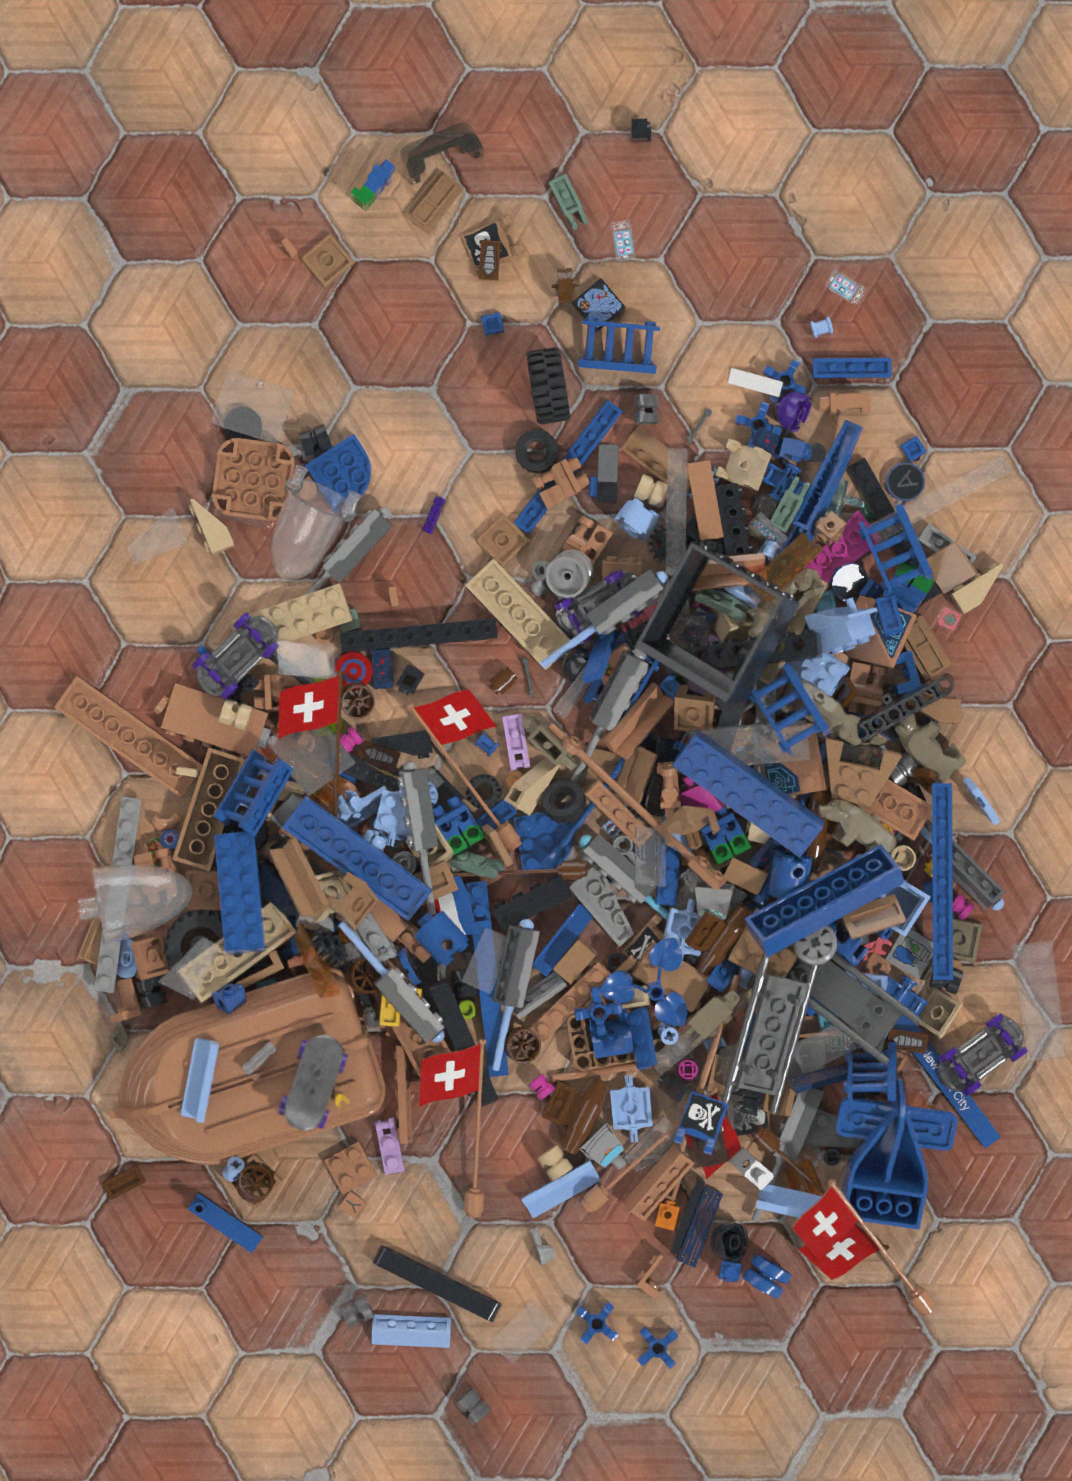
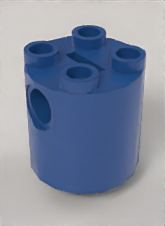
(788, 873)
(436, 931)

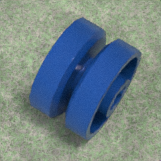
(767, 1275)

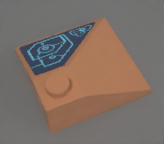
(881, 649)
(799, 776)

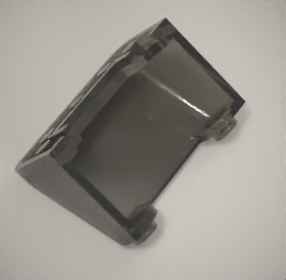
(415, 153)

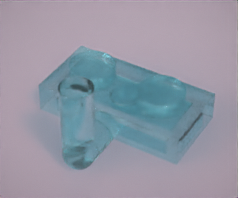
(840, 499)

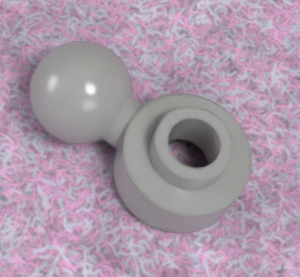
(538, 587)

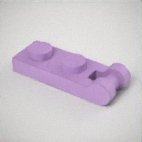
(516, 741)
(389, 1146)

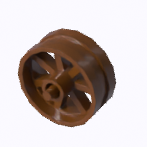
(565, 285)
(357, 701)
(364, 976)
(522, 1045)
(254, 1184)

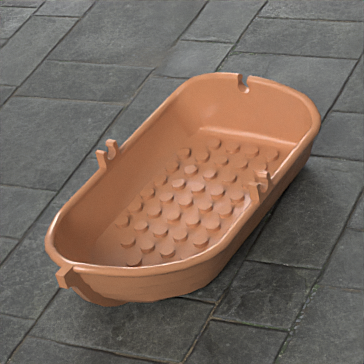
(241, 1106)

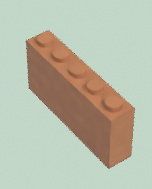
(198, 715)

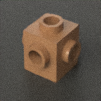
(829, 529)

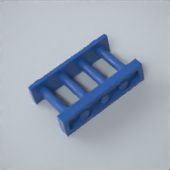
(608, 362)
(914, 552)
(593, 695)
(808, 709)
(265, 797)
(889, 1075)

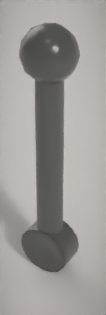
(707, 412)
(525, 661)

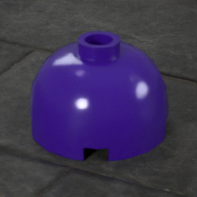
(792, 410)

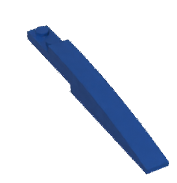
(825, 483)
(490, 1010)

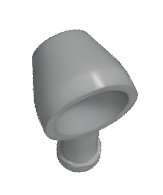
(628, 850)
(543, 1252)

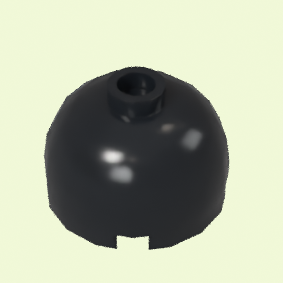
(573, 663)
(729, 1241)

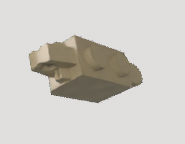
(548, 743)
(714, 1013)

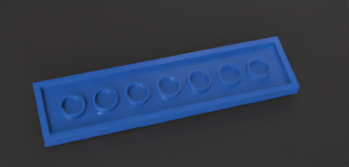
(357, 856)

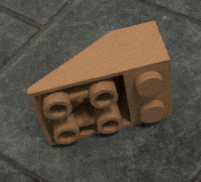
(942, 711)

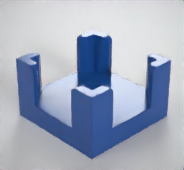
(909, 672)
(847, 949)
(617, 1037)

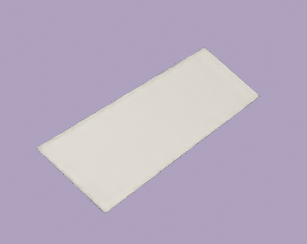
(755, 382)

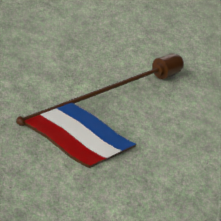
(458, 903)

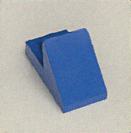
(722, 974)

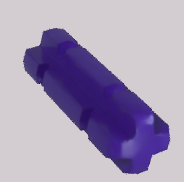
(433, 515)

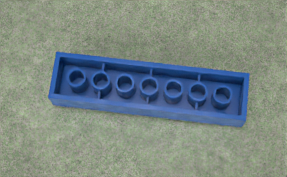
(748, 793)
(824, 900)

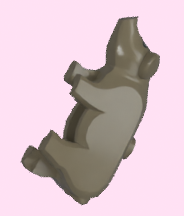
(803, 586)
(830, 710)
(926, 750)
(857, 825)

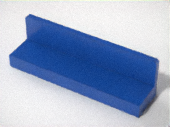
(562, 940)

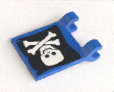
(702, 1119)

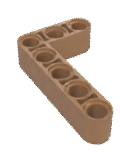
(585, 1051)

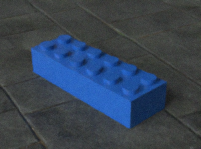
(239, 893)

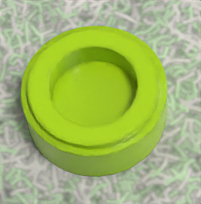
(468, 1009)

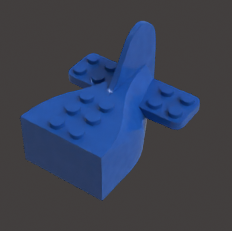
(888, 1171)

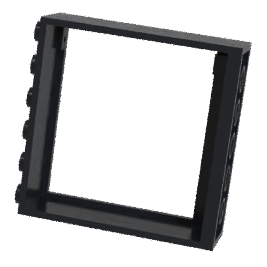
(654, 636)

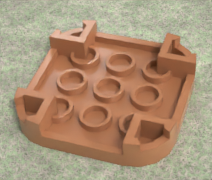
(252, 478)

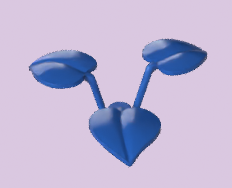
(669, 1010)

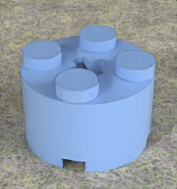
(637, 520)

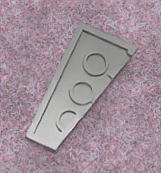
(602, 904)

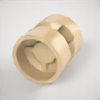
(649, 490)
(235, 714)
(904, 857)
(555, 1163)

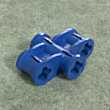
(777, 479)
(905, 996)

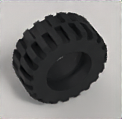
(548, 385)
(183, 926)

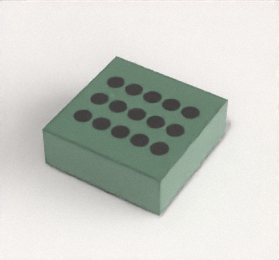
(351, 625)

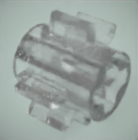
(353, 952)

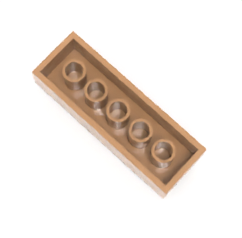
(197, 838)

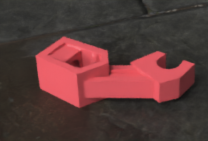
(640, 619)
(874, 947)

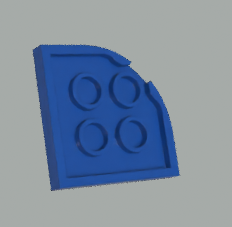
(343, 467)
(539, 838)

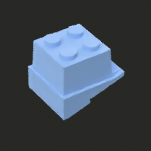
(842, 627)
(822, 672)
(911, 903)

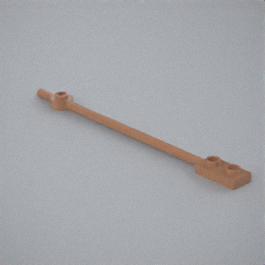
(697, 863)
(705, 1073)

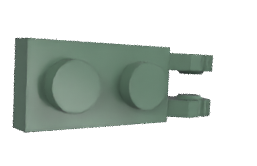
(567, 199)
(789, 506)
(724, 603)
(476, 864)

